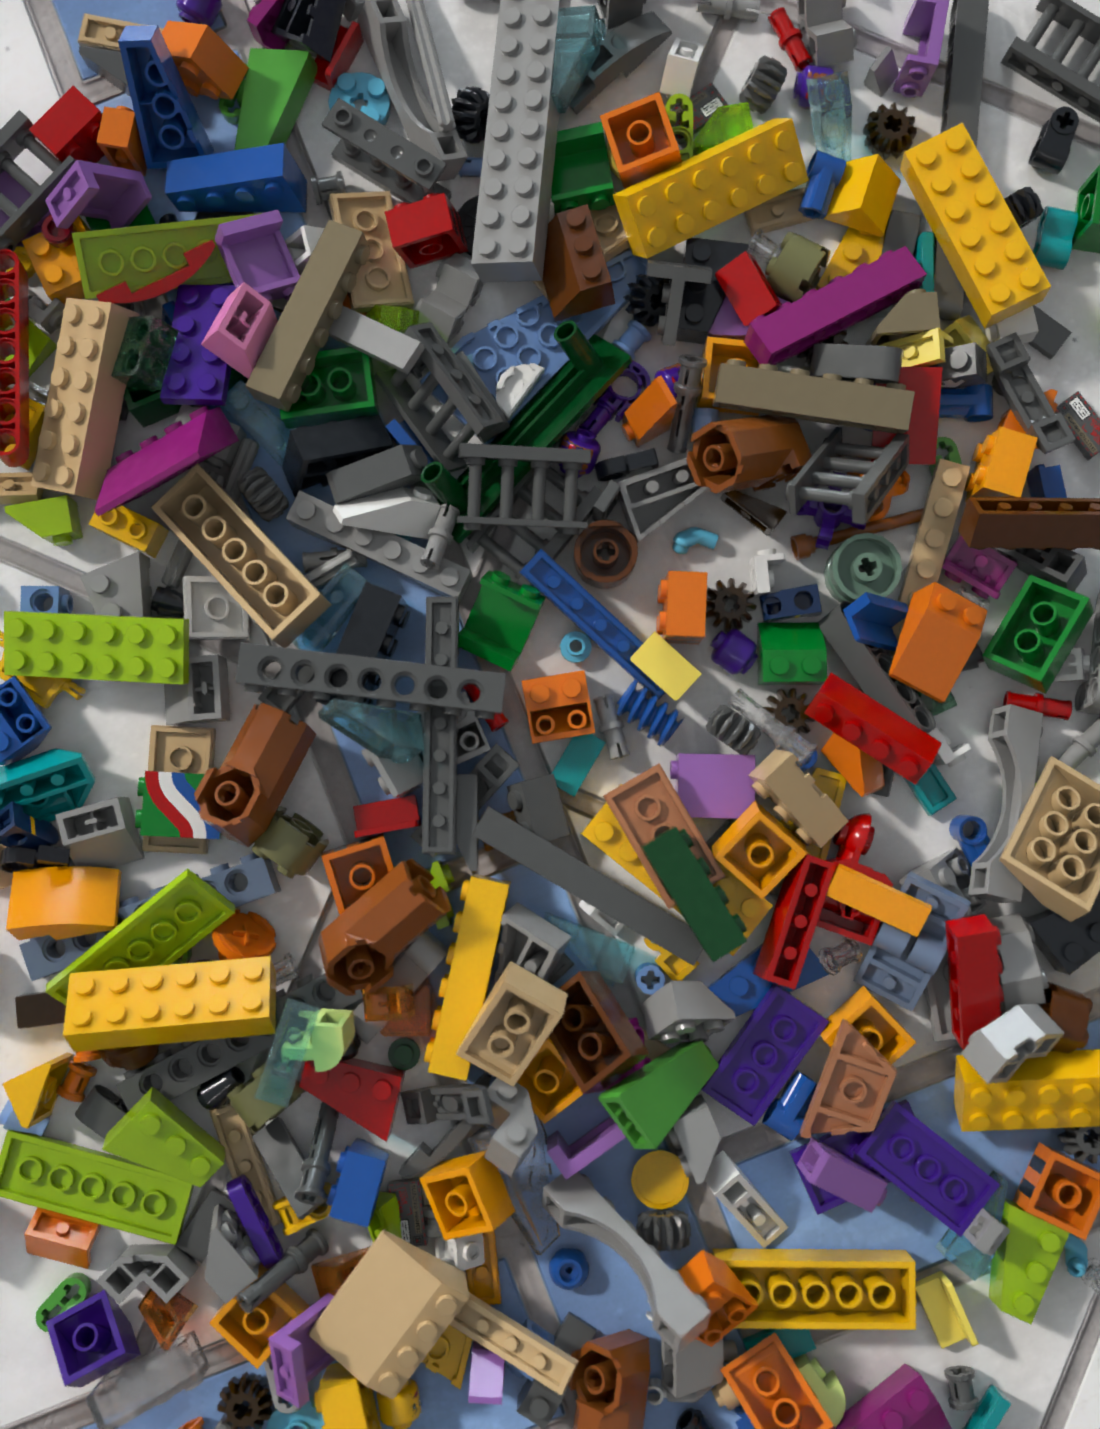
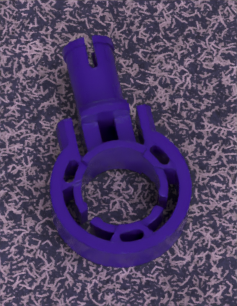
(612, 402)

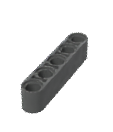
(871, 668)

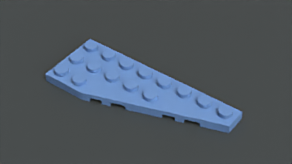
(529, 335)

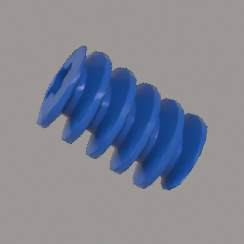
(648, 713)

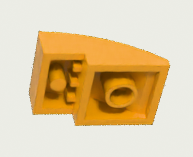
(63, 901)

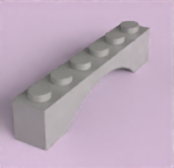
(388, 42)
(381, 547)
(1016, 742)
(675, 1309)

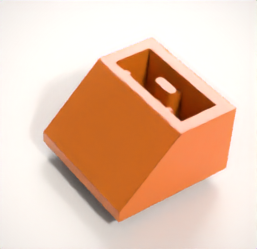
(558, 707)
(722, 1292)

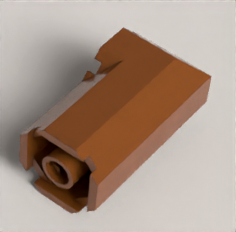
(747, 453)
(255, 774)
(380, 926)
(612, 1381)

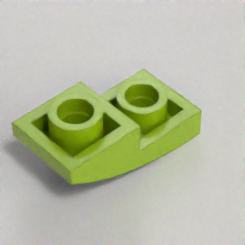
(443, 877)

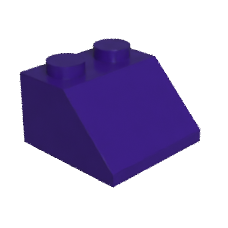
(92, 1339)

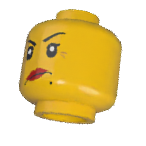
(403, 1409)

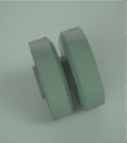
(874, 556)

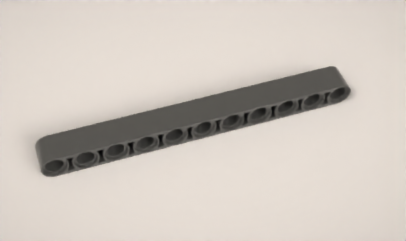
(960, 105)

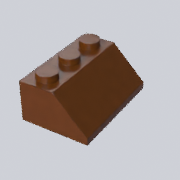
(575, 266)

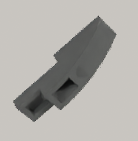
(621, 53)

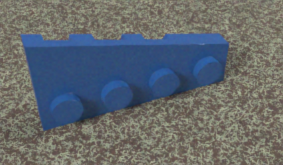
(744, 990)

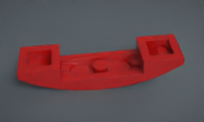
(195, 258)

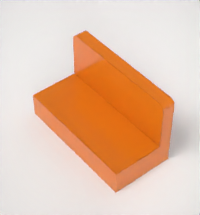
(61, 1237)

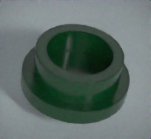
(404, 1053)

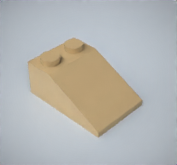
(513, 1024)

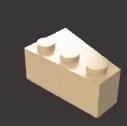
(797, 798)

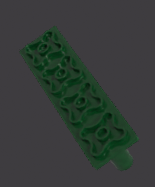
(542, 422)

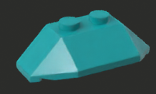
(47, 783)

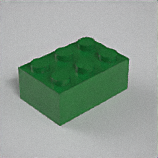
(335, 390)
(1038, 633)

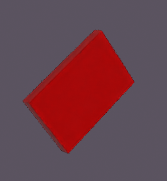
(924, 414)

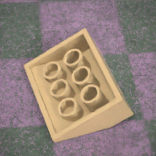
(1058, 841)
(390, 1313)

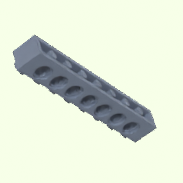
(44, 960)

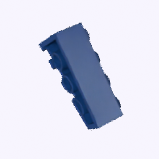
(160, 100)
(237, 181)

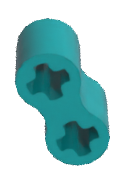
(1055, 237)

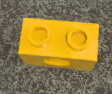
(131, 529)

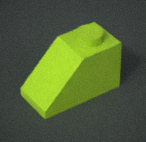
(50, 518)

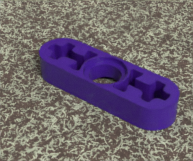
(255, 1221)

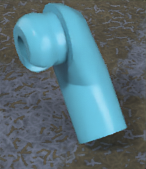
(693, 536)
(1076, 1256)

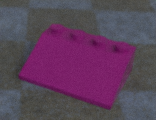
(165, 458)
(897, 1403)

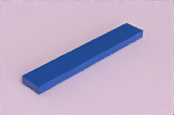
(587, 614)

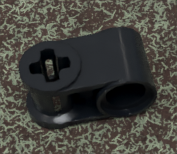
(1055, 141)

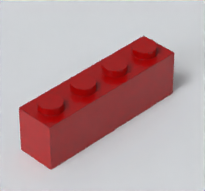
(873, 728)
(794, 921)
(973, 975)

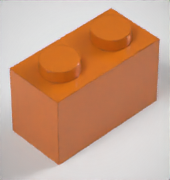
(121, 139)

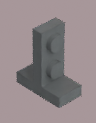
(673, 292)

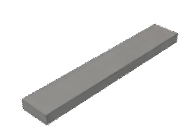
(371, 338)

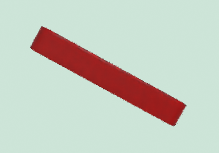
(15, 370)

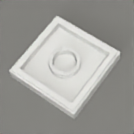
(213, 611)

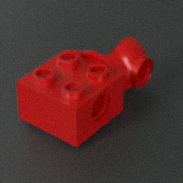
(840, 918)

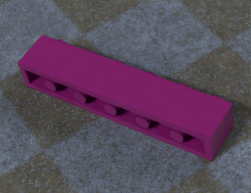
(833, 307)

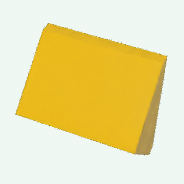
(864, 195)
(34, 1091)

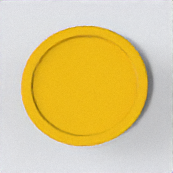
(659, 1180)

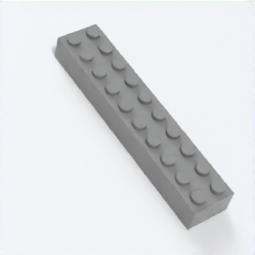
(518, 145)

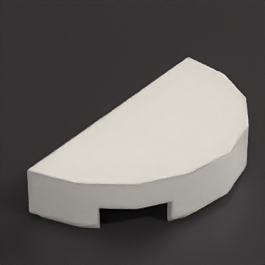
(515, 386)

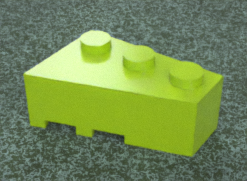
(165, 1140)
(1024, 1262)

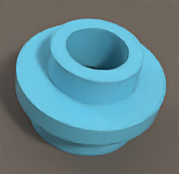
(568, 654)

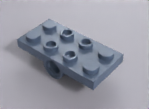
(902, 964)

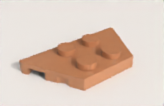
(850, 1087)

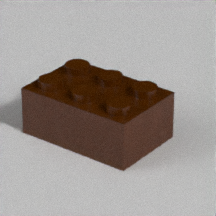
(595, 1034)

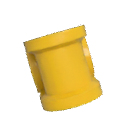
(291, 1221)

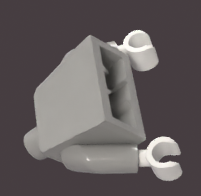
(690, 1372)

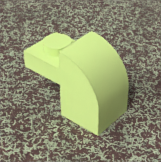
(330, 1038)
(824, 1386)

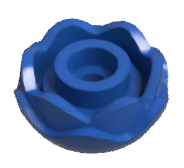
(568, 1258)

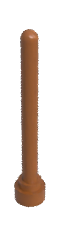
(804, 545)

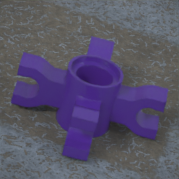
(827, 520)

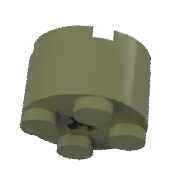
(796, 267)
(291, 843)
(253, 1110)

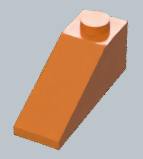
(649, 413)

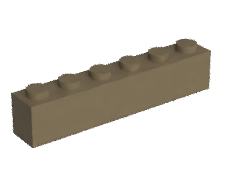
(308, 316)
(813, 398)

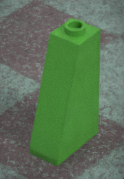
(273, 95)
(659, 1093)

